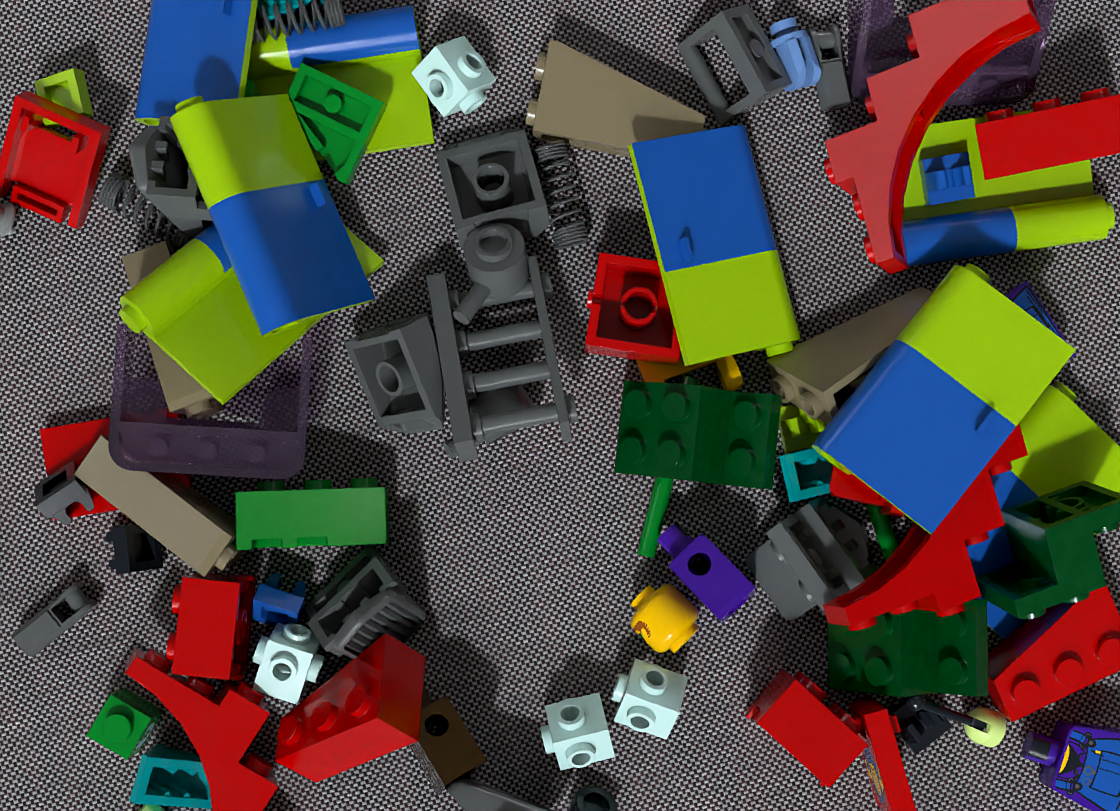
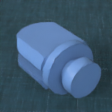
(795, 54)

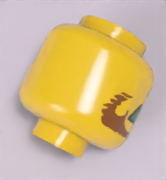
(664, 618)

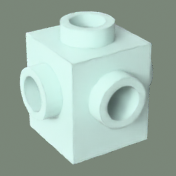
(454, 77)
(287, 662)
(649, 698)
(577, 732)

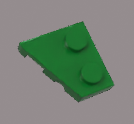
(335, 119)

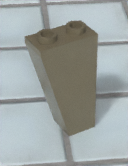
(600, 107)
(832, 365)
(180, 390)
(165, 509)

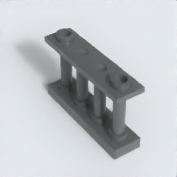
(464, 385)

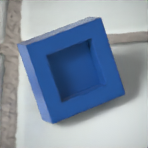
(946, 178)
(277, 606)

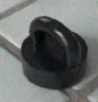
(592, 799)

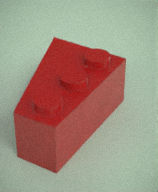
(1049, 134)
(1055, 655)
(356, 713)

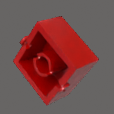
(630, 312)
(212, 625)
(815, 735)

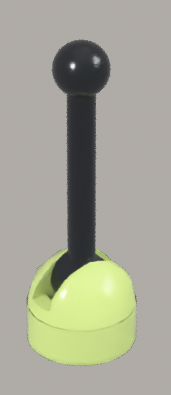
(973, 722)

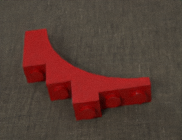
(876, 159)
(934, 568)
(217, 727)

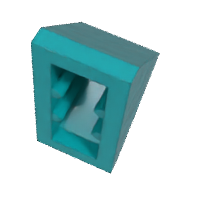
(805, 474)
(171, 779)

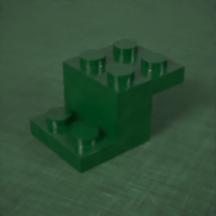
(698, 434)
(1052, 550)
(913, 654)

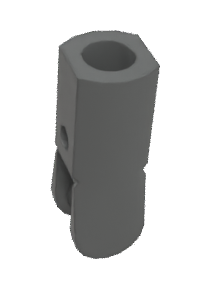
(833, 83)
(51, 622)

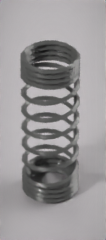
(333, 13)
(549, 157)
(114, 191)

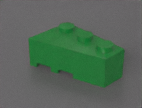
(313, 515)

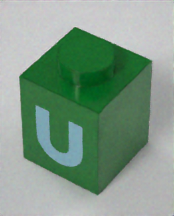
(125, 723)

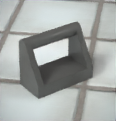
(749, 53)

